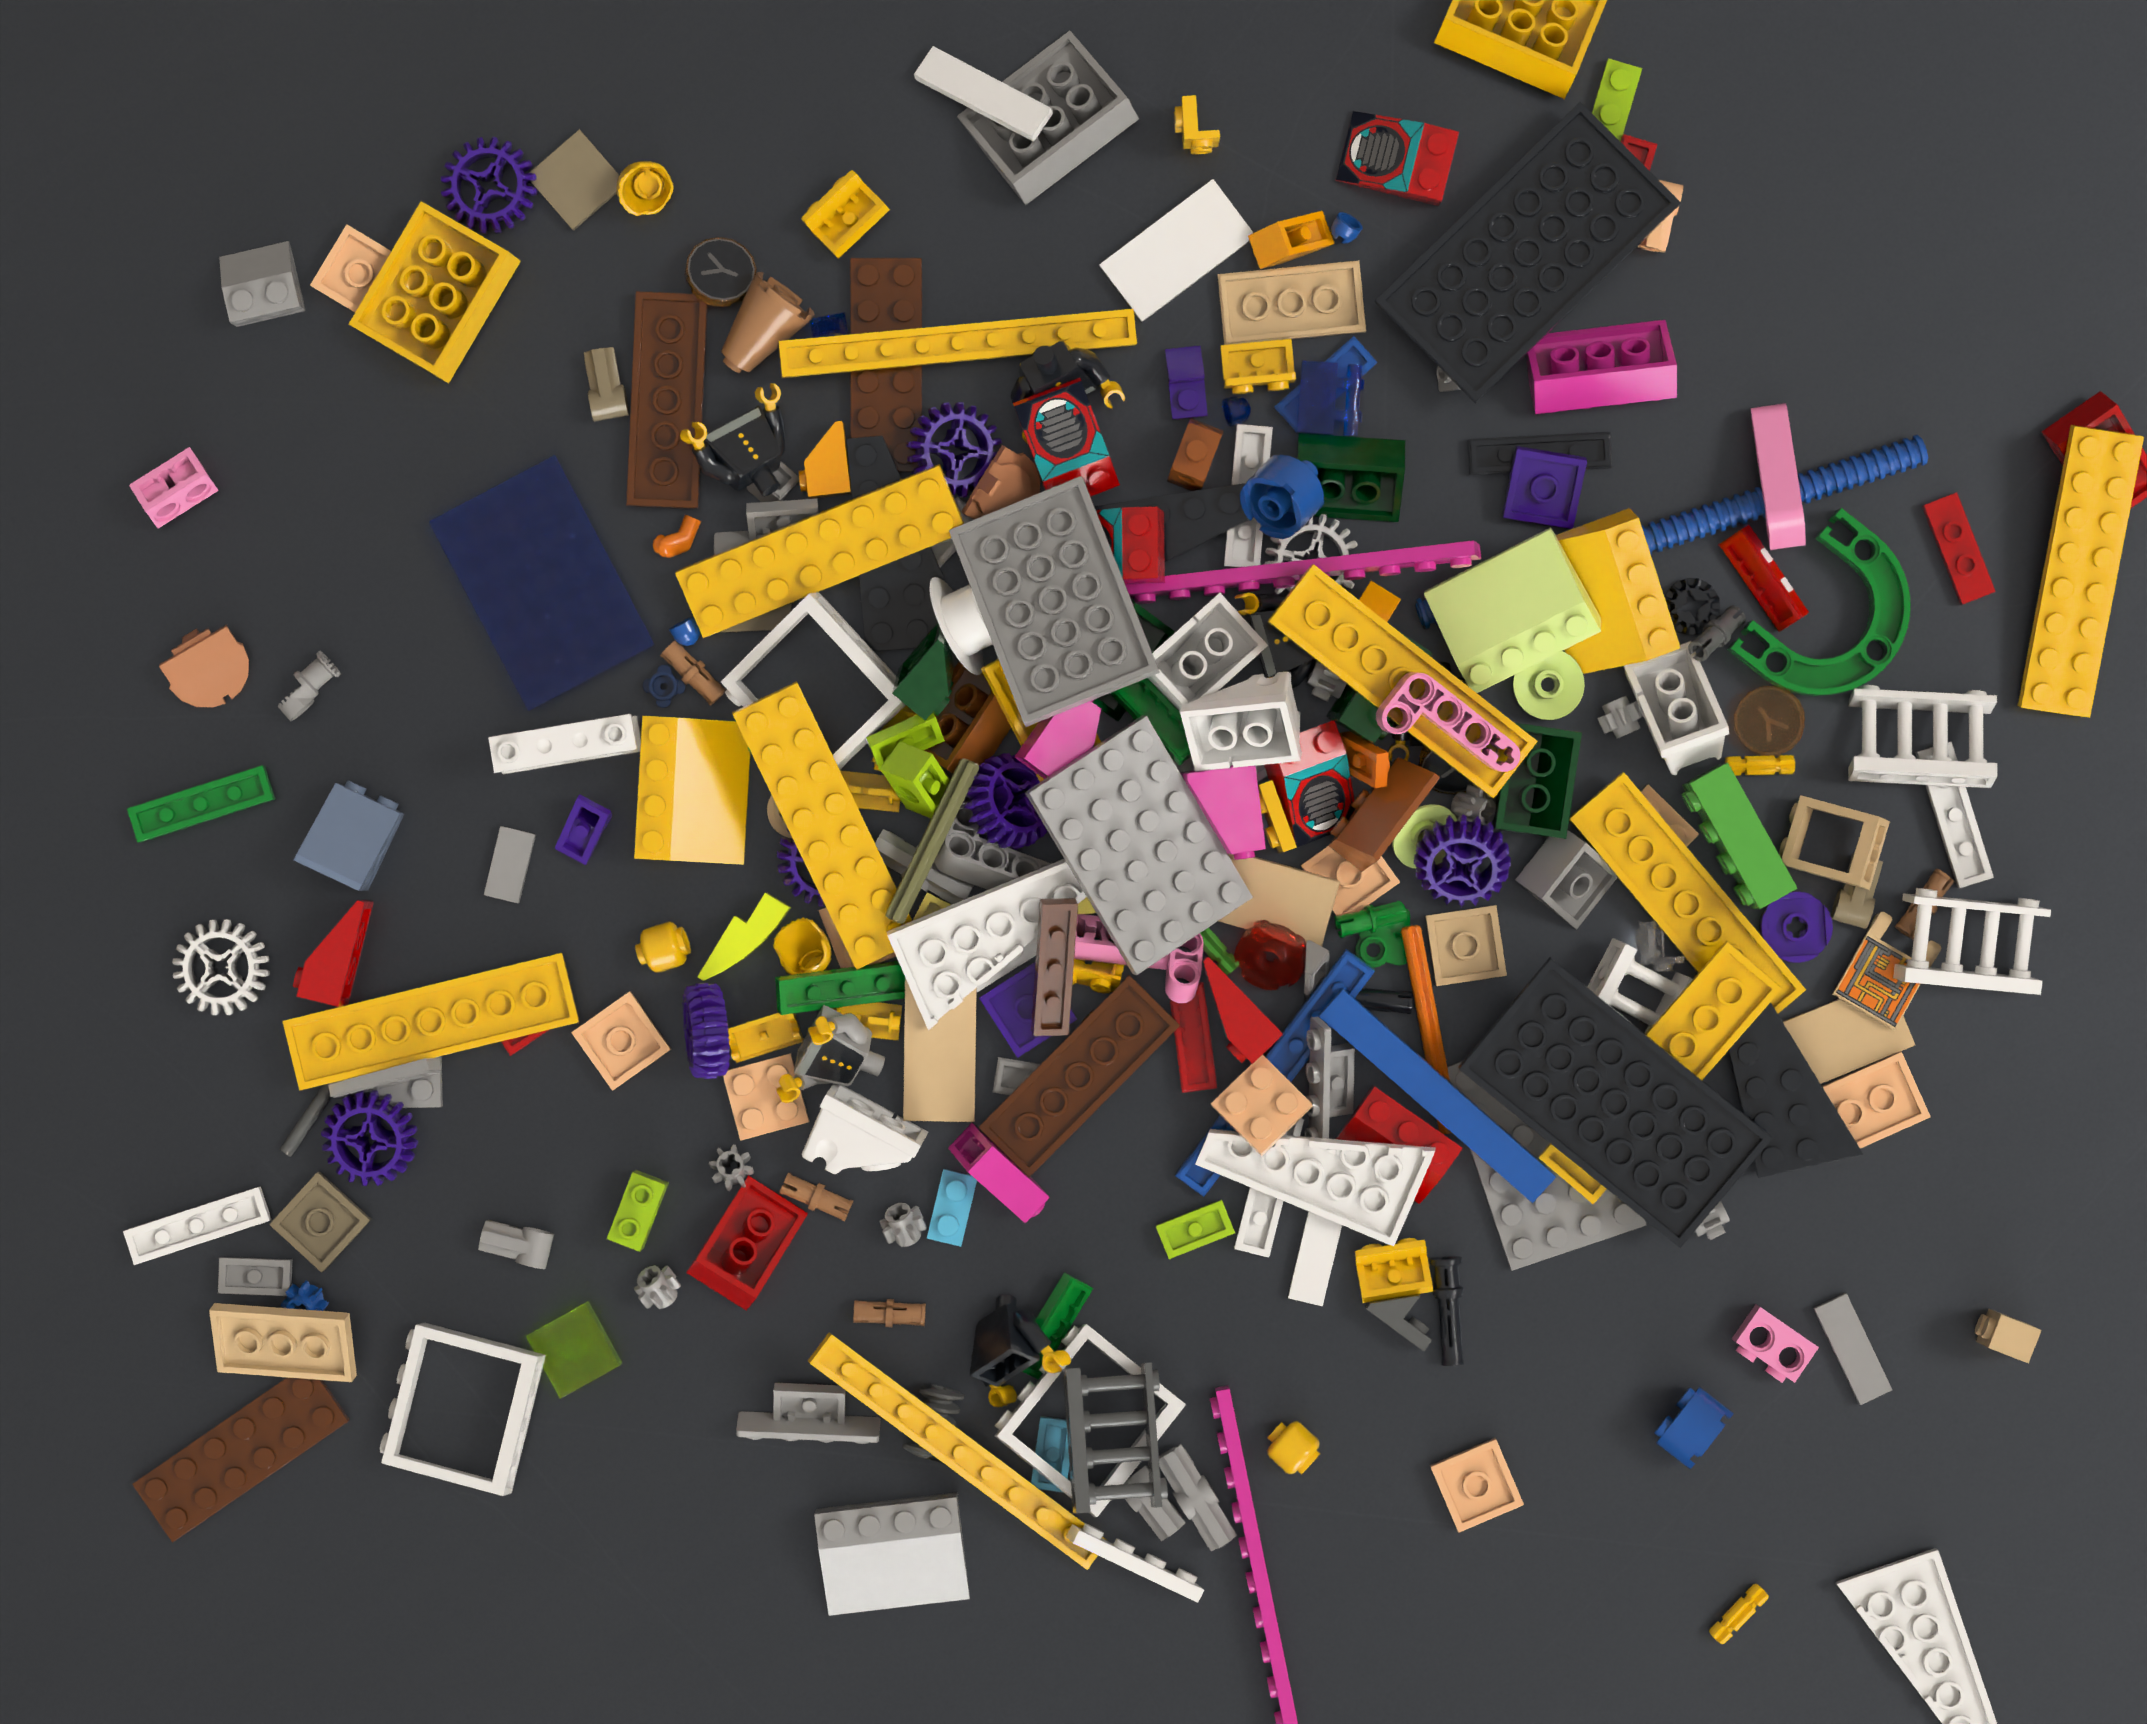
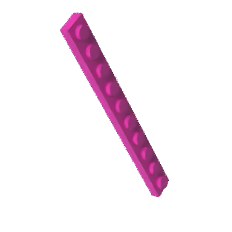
(1285, 573)
(1251, 1548)

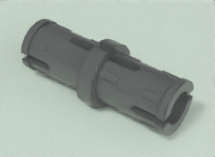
(1716, 633)

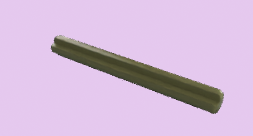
(932, 841)

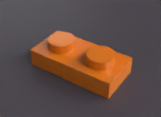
(1366, 760)

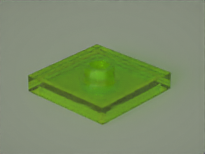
(574, 1349)

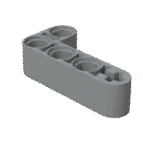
(974, 852)

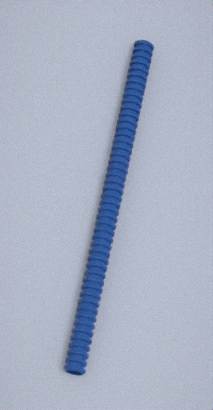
(1751, 504)

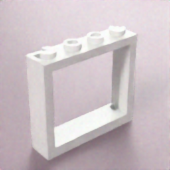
(849, 642)
(1032, 1393)
(517, 1421)

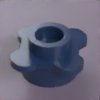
(653, 686)

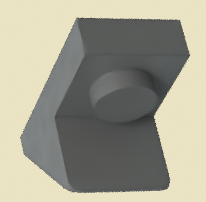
(1393, 1314)

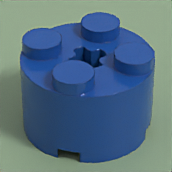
(1282, 495)
(1693, 1426)

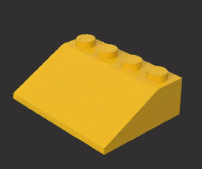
(1524, 38)
(434, 292)
(1625, 590)
(692, 791)

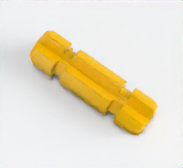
(1761, 765)
(1738, 1614)

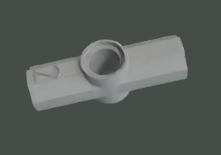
(897, 856)
(1196, 1497)

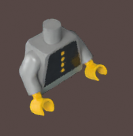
(830, 1054)

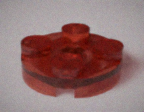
(1276, 939)

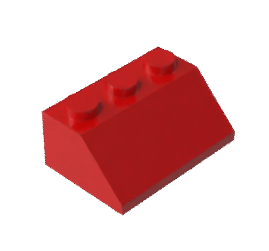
(1386, 1121)

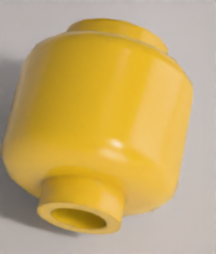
(663, 947)
(1293, 1447)

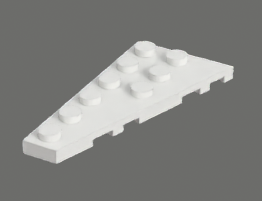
(975, 938)
(1341, 1180)
(1922, 1630)

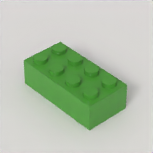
(1739, 837)

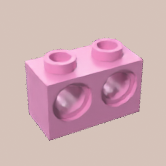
(173, 487)
(1778, 1337)

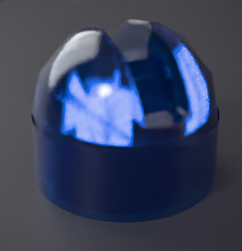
(1236, 410)

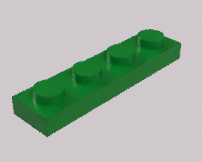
(201, 804)
(839, 987)

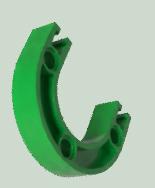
(1886, 623)

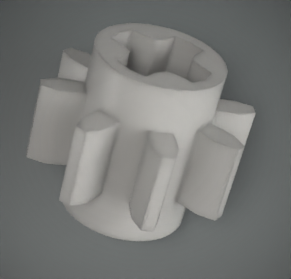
(1325, 683)
(1620, 717)
(1473, 804)
(725, 1160)
(1713, 1223)
(902, 1224)
(657, 1287)

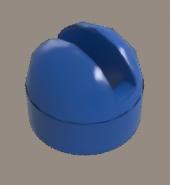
(1346, 227)
(686, 631)

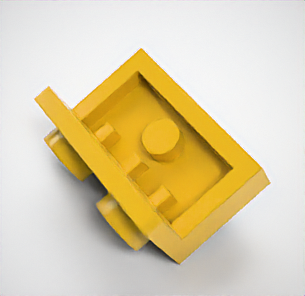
(1187, 123)
(844, 213)
(1258, 365)
(1278, 832)
(1393, 1270)

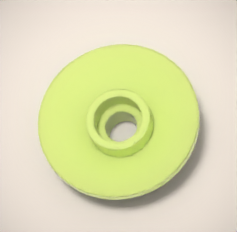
(1565, 695)
(1423, 818)

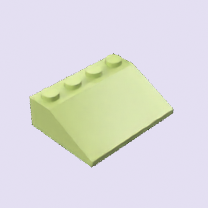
(1513, 611)

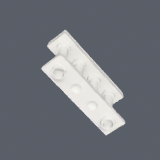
(565, 744)
(1905, 767)
(1620, 961)
(1985, 973)

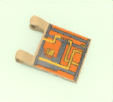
(1869, 976)

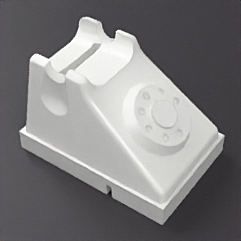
(1205, 653)
(1679, 708)
(1244, 724)
(860, 1134)

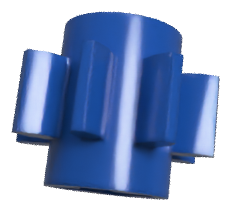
(306, 1297)

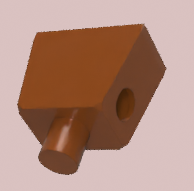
(1195, 455)

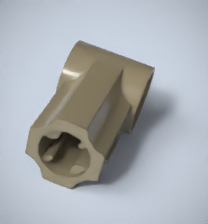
(606, 392)
(1855, 904)

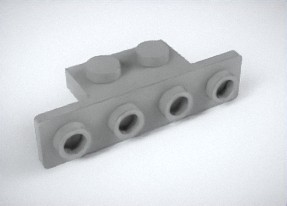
(766, 518)
(1329, 1079)
(808, 1414)

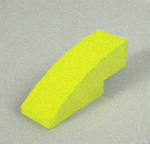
(744, 937)

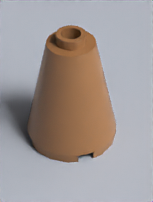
(765, 317)

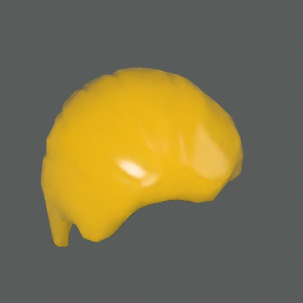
(644, 188)
(802, 947)

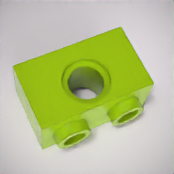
(915, 778)
(637, 1210)

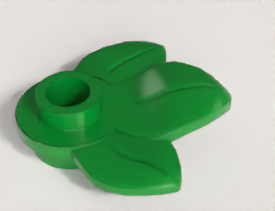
(1389, 942)

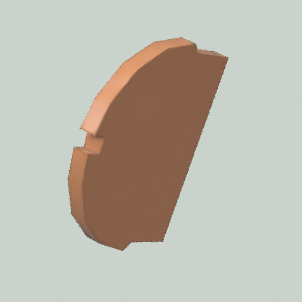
(1005, 482)
(207, 667)

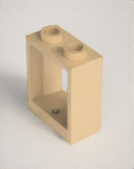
(1866, 852)

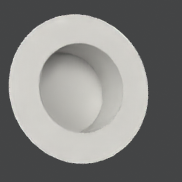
(960, 623)

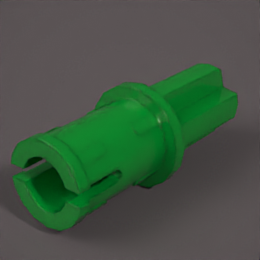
(1370, 918)

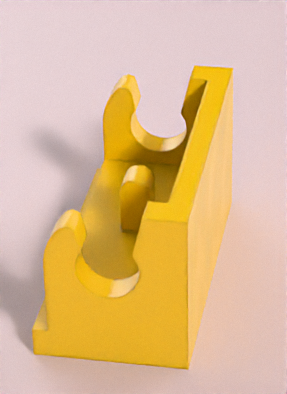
(764, 1036)

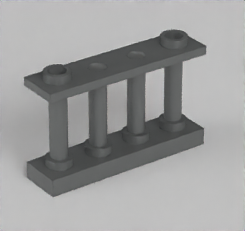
(1083, 1458)

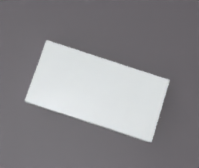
(1177, 250)

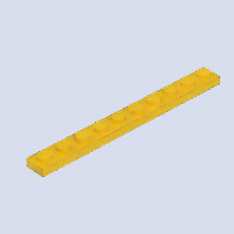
(954, 343)
(949, 1445)

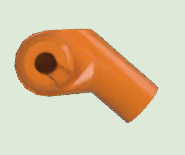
(678, 542)

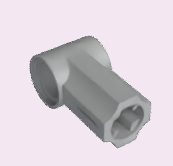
(525, 1245)
(1163, 1519)

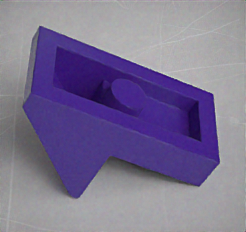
(1186, 382)
(583, 829)

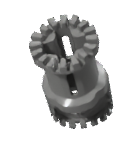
(311, 680)

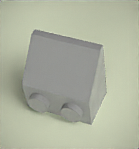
(260, 284)
(1567, 877)

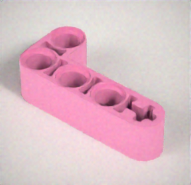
(1778, 476)
(1453, 727)
(1177, 963)

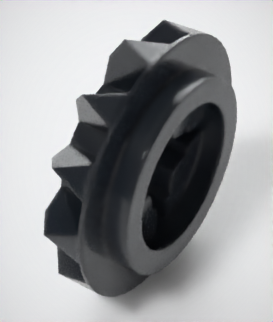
(1699, 590)

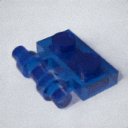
(1318, 398)

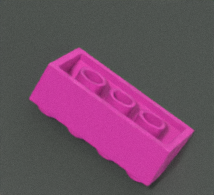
(1602, 367)

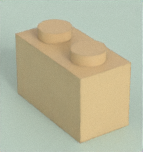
(2007, 1335)

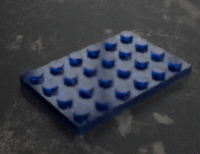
(542, 583)

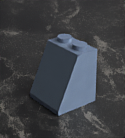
(350, 836)

